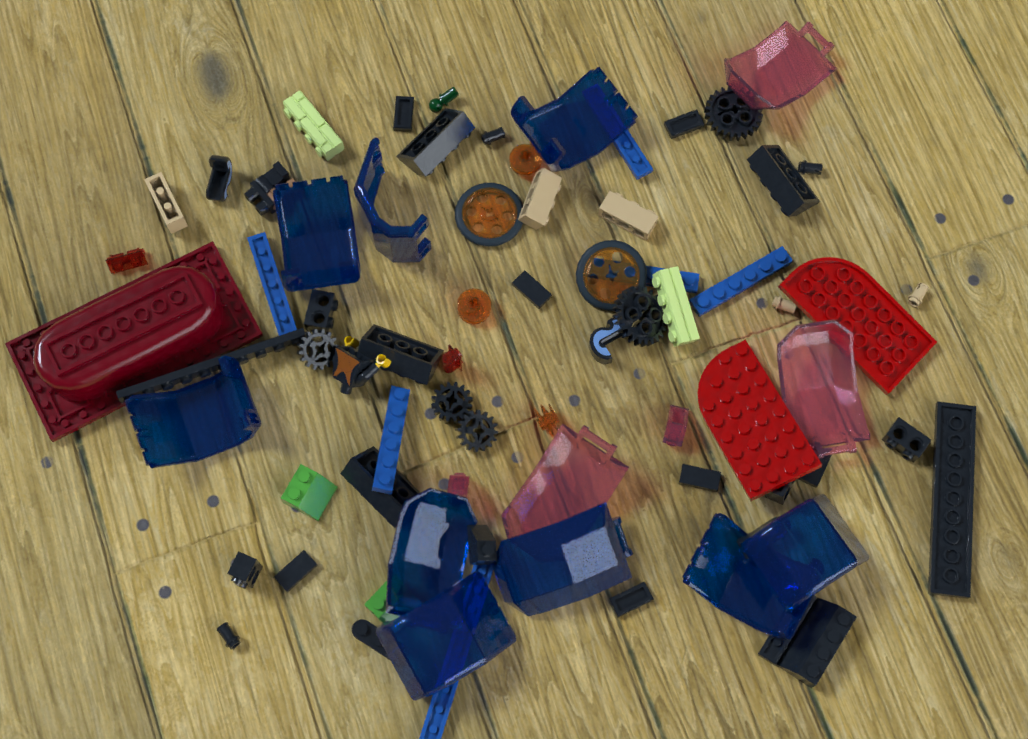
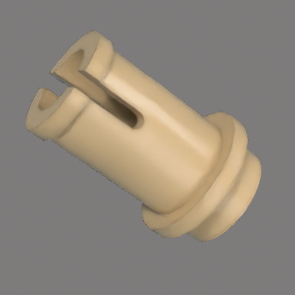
(916, 298)
(783, 304)

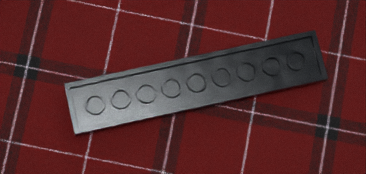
(952, 500)

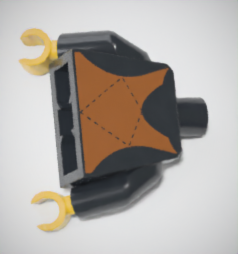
(354, 367)

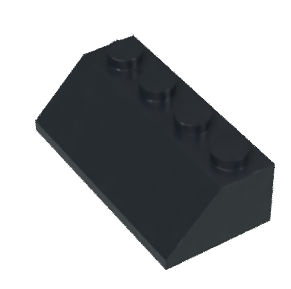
(436, 141)
(782, 180)
(407, 356)
(360, 475)
(816, 641)

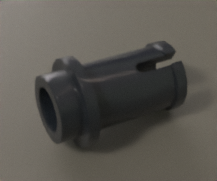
(494, 135)
(811, 168)
(228, 635)

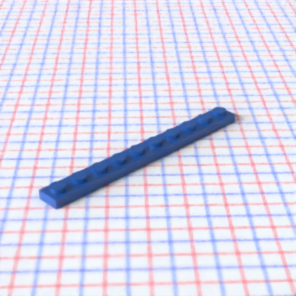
(442, 700)

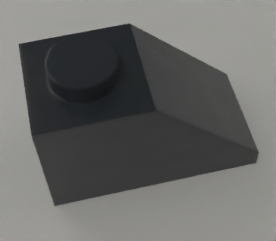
(481, 545)

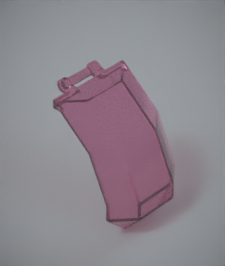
(779, 68)
(822, 386)
(565, 482)

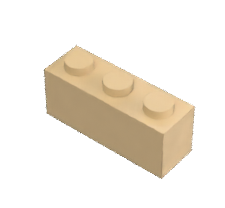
(540, 199)
(166, 202)
(628, 215)

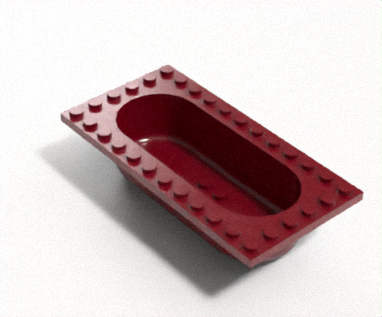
(132, 336)

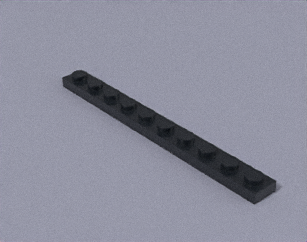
(205, 368)

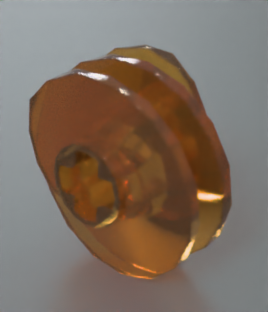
(518, 163)
(470, 298)
(547, 420)

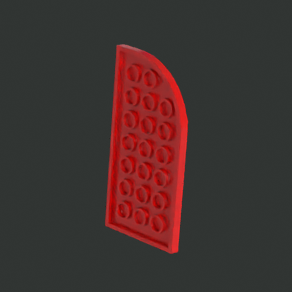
(885, 334)
(752, 423)

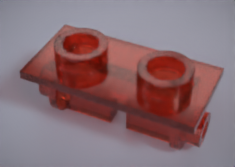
(121, 262)
(452, 360)

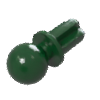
(436, 104)

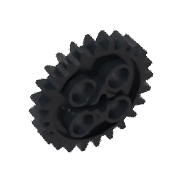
(732, 113)
(630, 308)

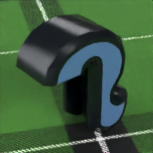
(219, 178)
(602, 337)

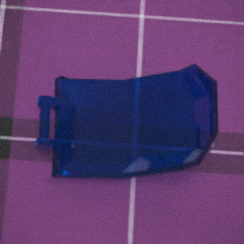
(427, 549)
(563, 561)

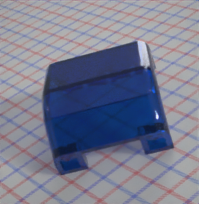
(576, 123)
(317, 234)
(393, 242)
(195, 419)
(804, 551)
(736, 584)
(446, 637)

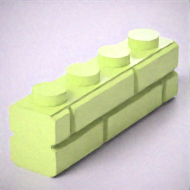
(313, 125)
(675, 306)

